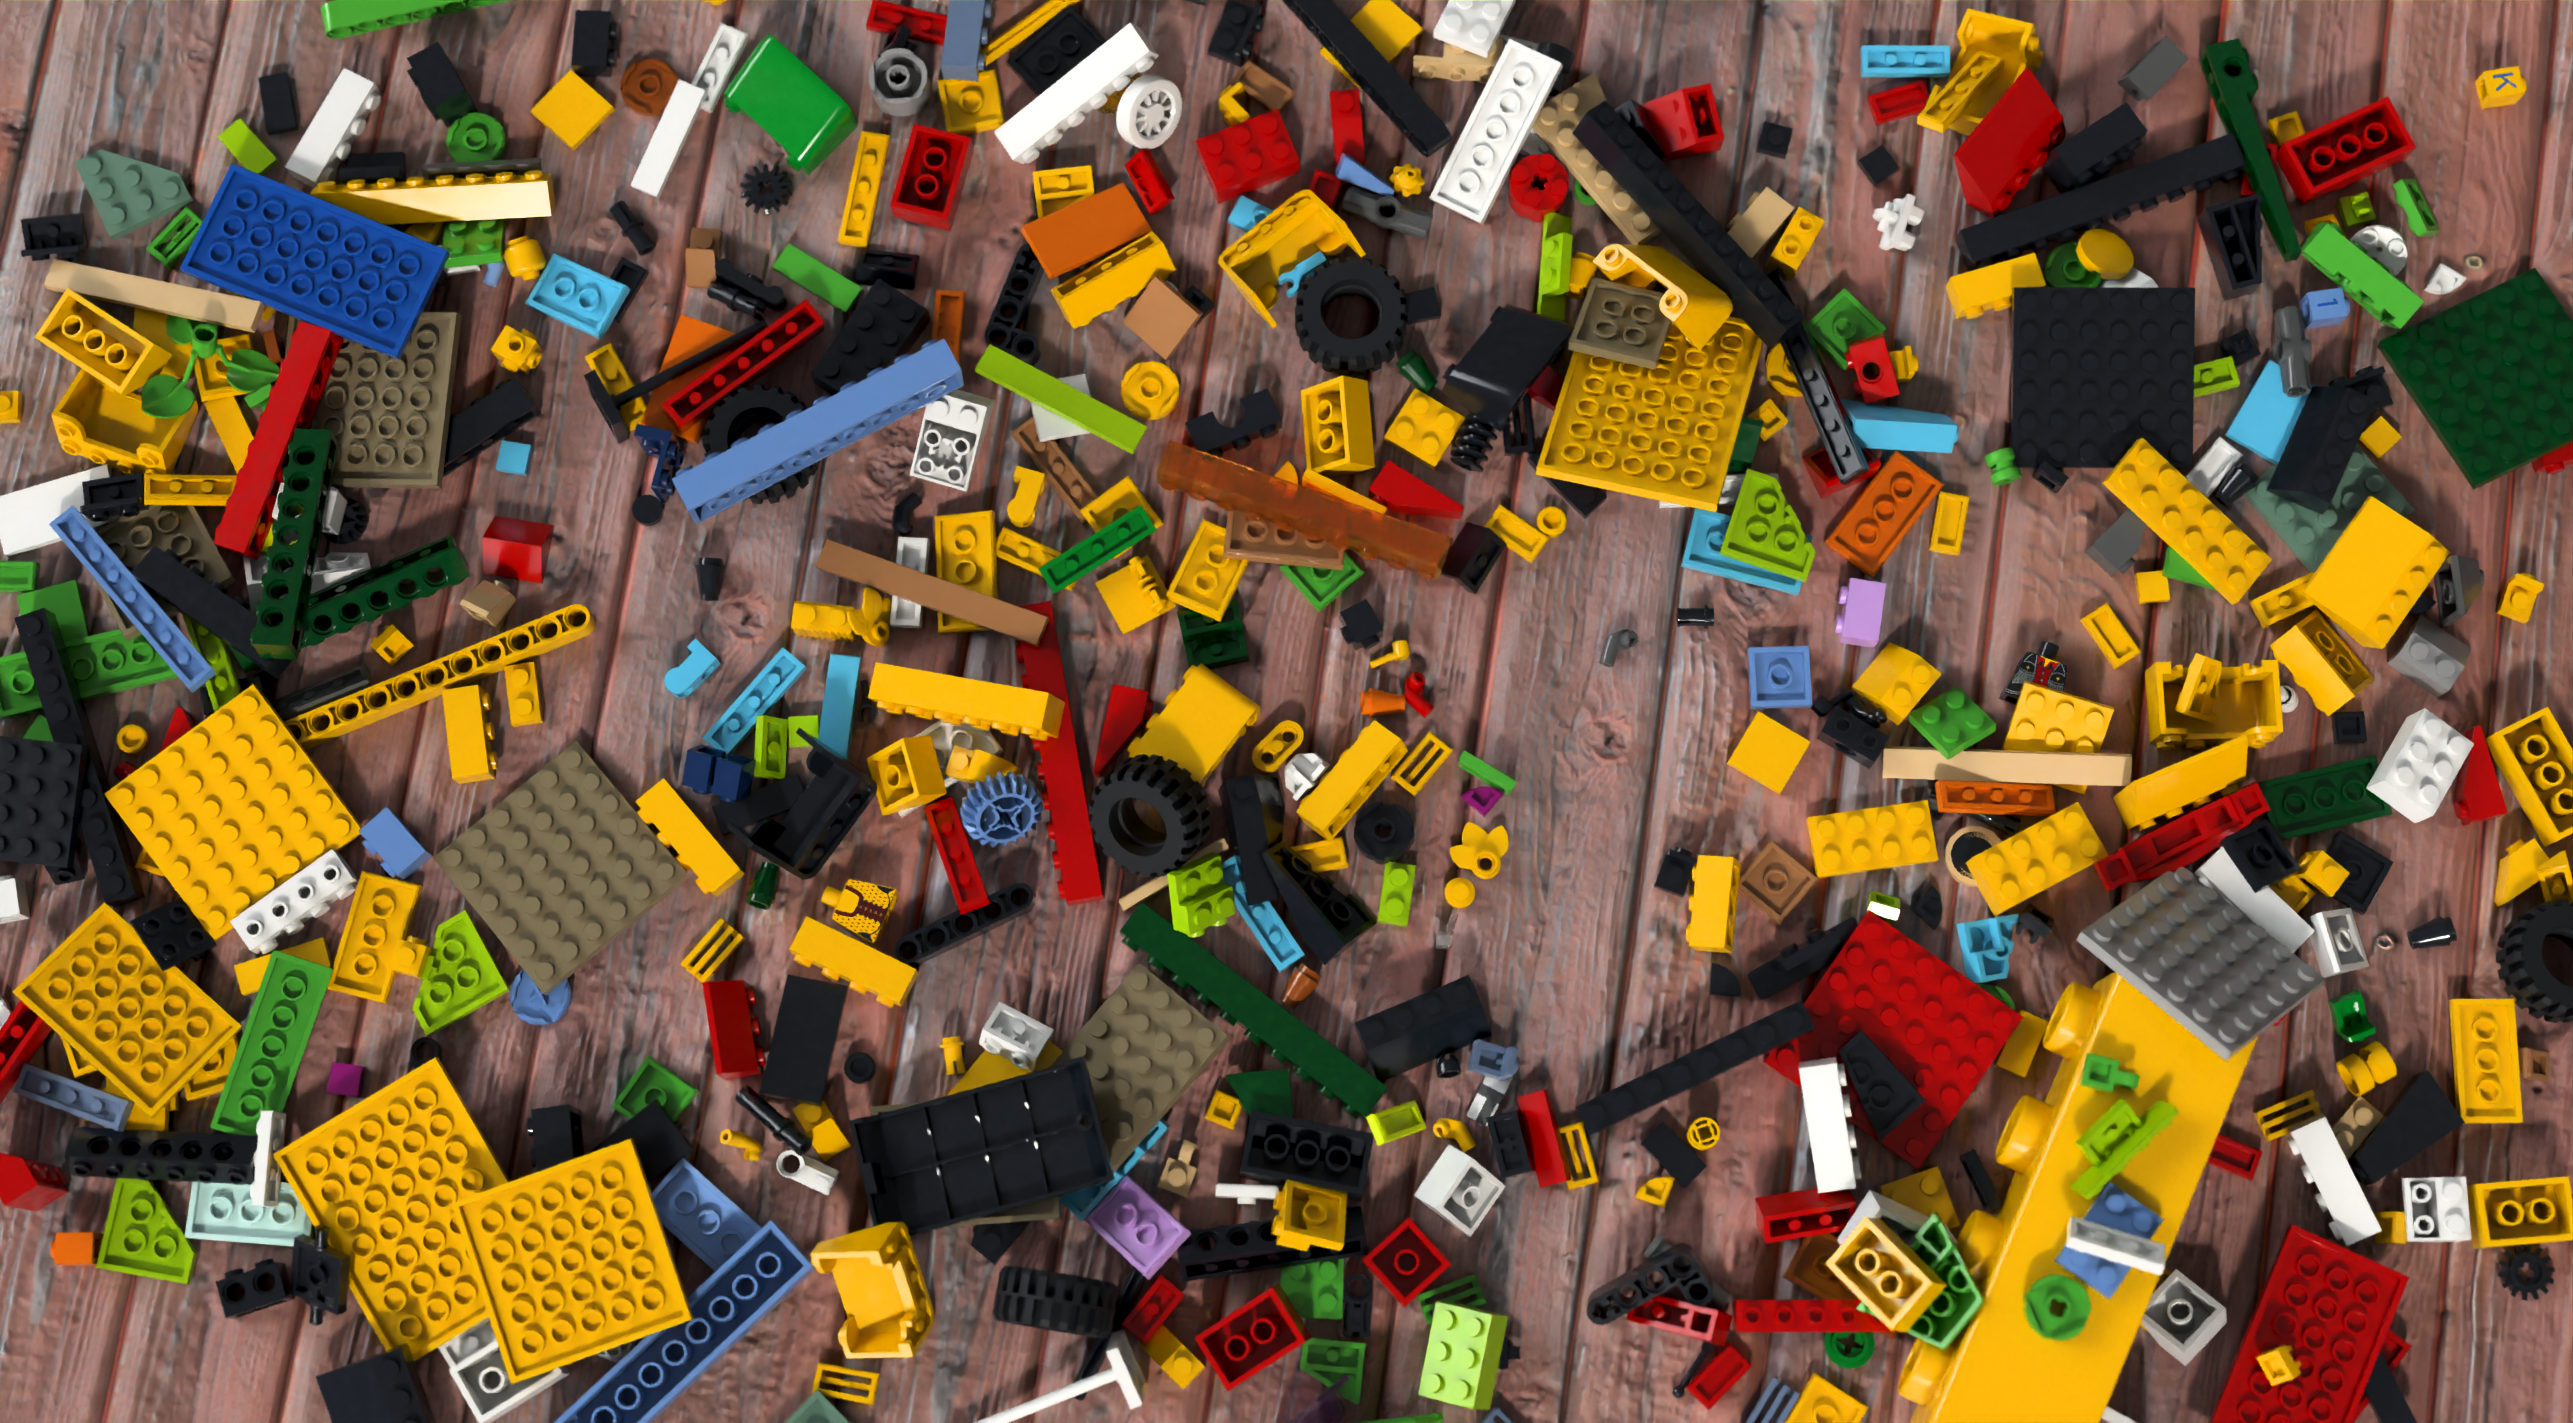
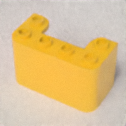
(2246, 705)
(1198, 723)

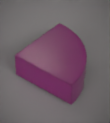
(1482, 799)

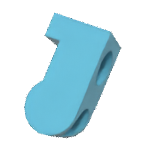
(692, 672)

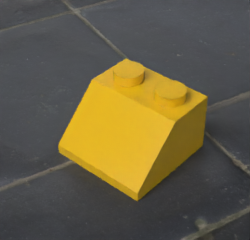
(1896, 681)
(906, 774)

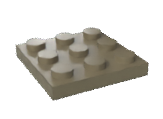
(1621, 324)

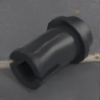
(1695, 617)

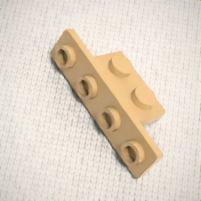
(1458, 64)

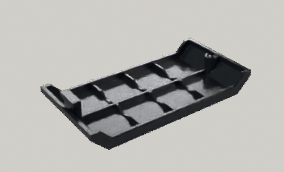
(983, 1150)

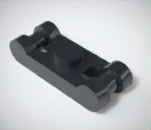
(752, 285)

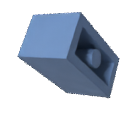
(395, 844)

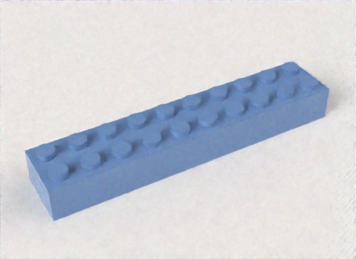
(819, 430)
(678, 1356)

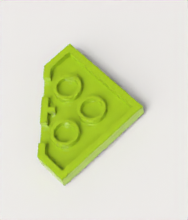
(1767, 530)
(457, 976)
(144, 1235)

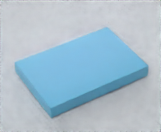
(577, 296)
(2266, 416)

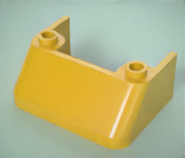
(1279, 244)

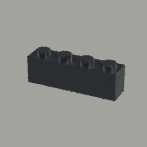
(487, 422)

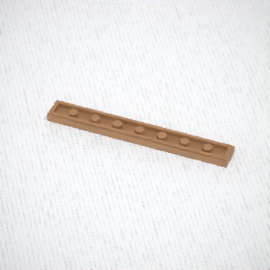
(932, 592)

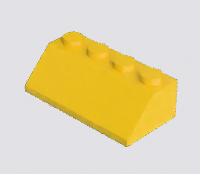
(101, 344)

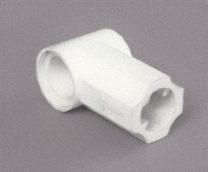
(810, 1172)

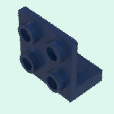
(665, 447)

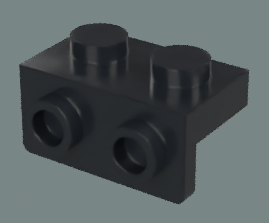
(54, 235)
(113, 497)

